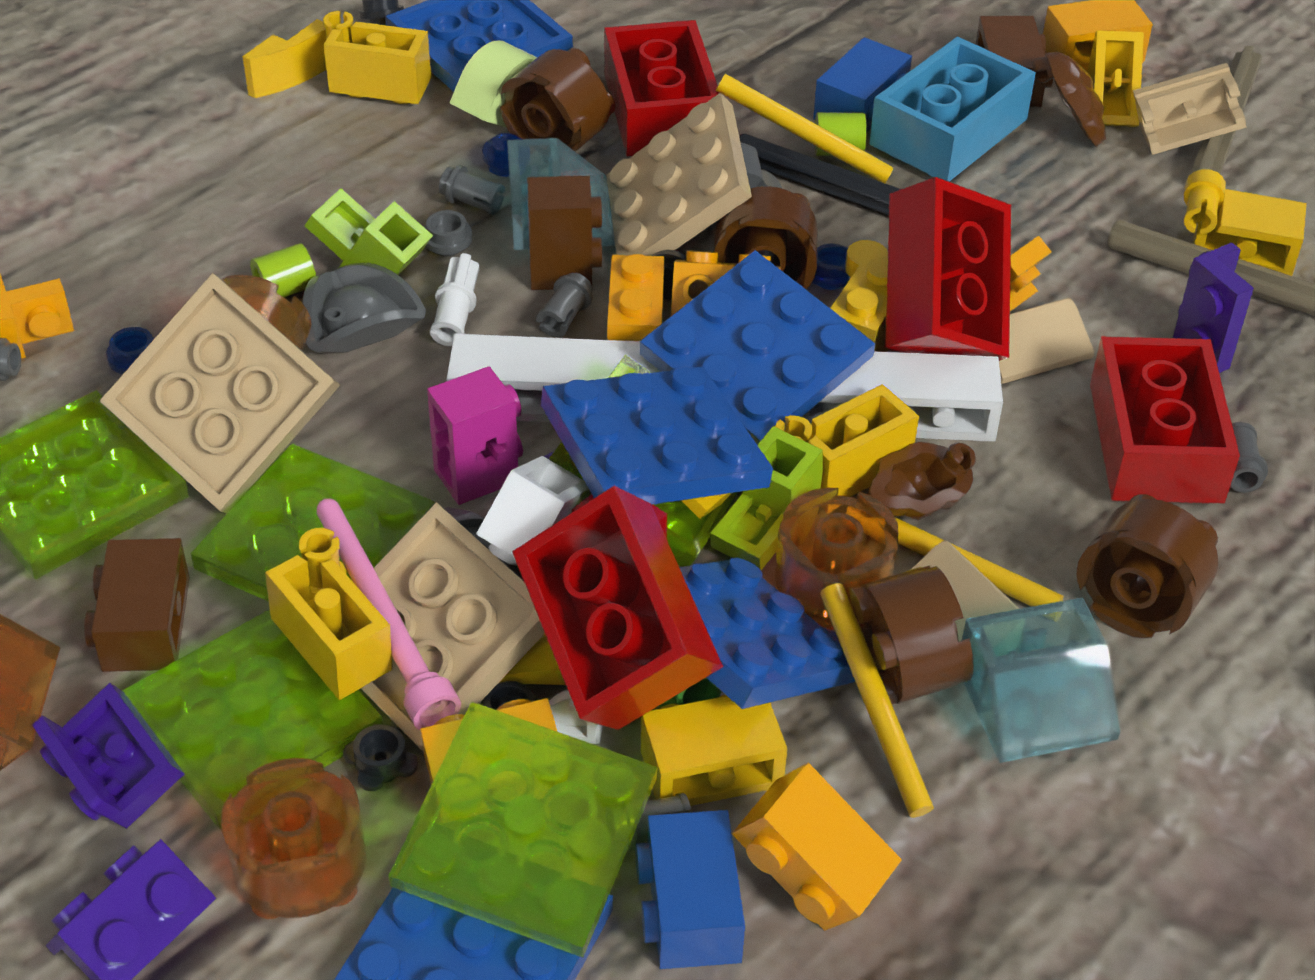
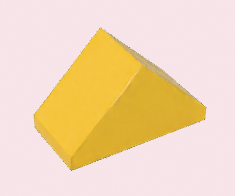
(1115, 73)

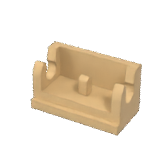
(1189, 108)

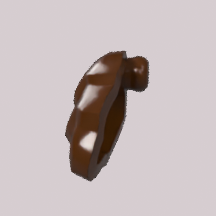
(1075, 90)
(923, 478)

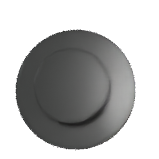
(449, 233)

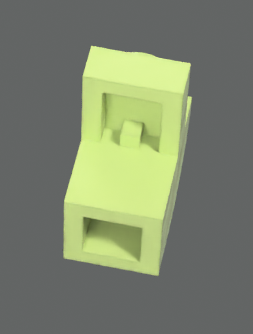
(484, 77)

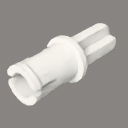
(455, 299)

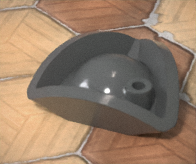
(358, 307)

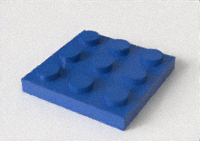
(464, 26)
(761, 343)
(656, 436)
(762, 636)
(432, 942)

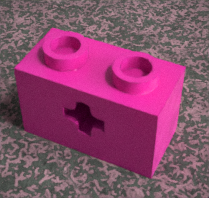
(474, 433)

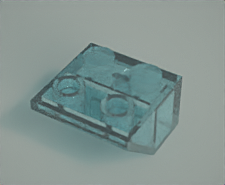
(547, 159)
(1041, 679)

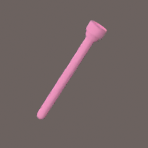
(426, 693)

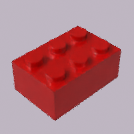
(655, 77)
(948, 271)
(1163, 420)
(616, 609)

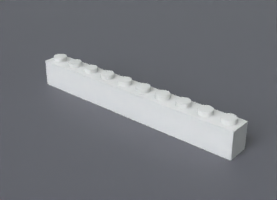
(950, 393)

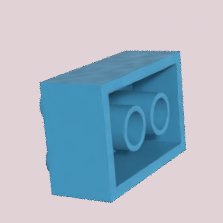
(951, 109)

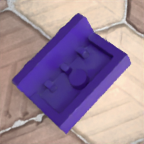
(1215, 303)
(109, 758)
(134, 917)

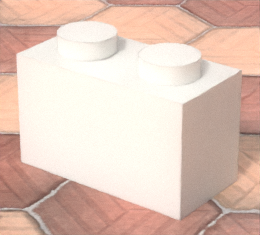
(528, 504)

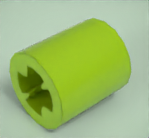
(844, 125)
(286, 267)

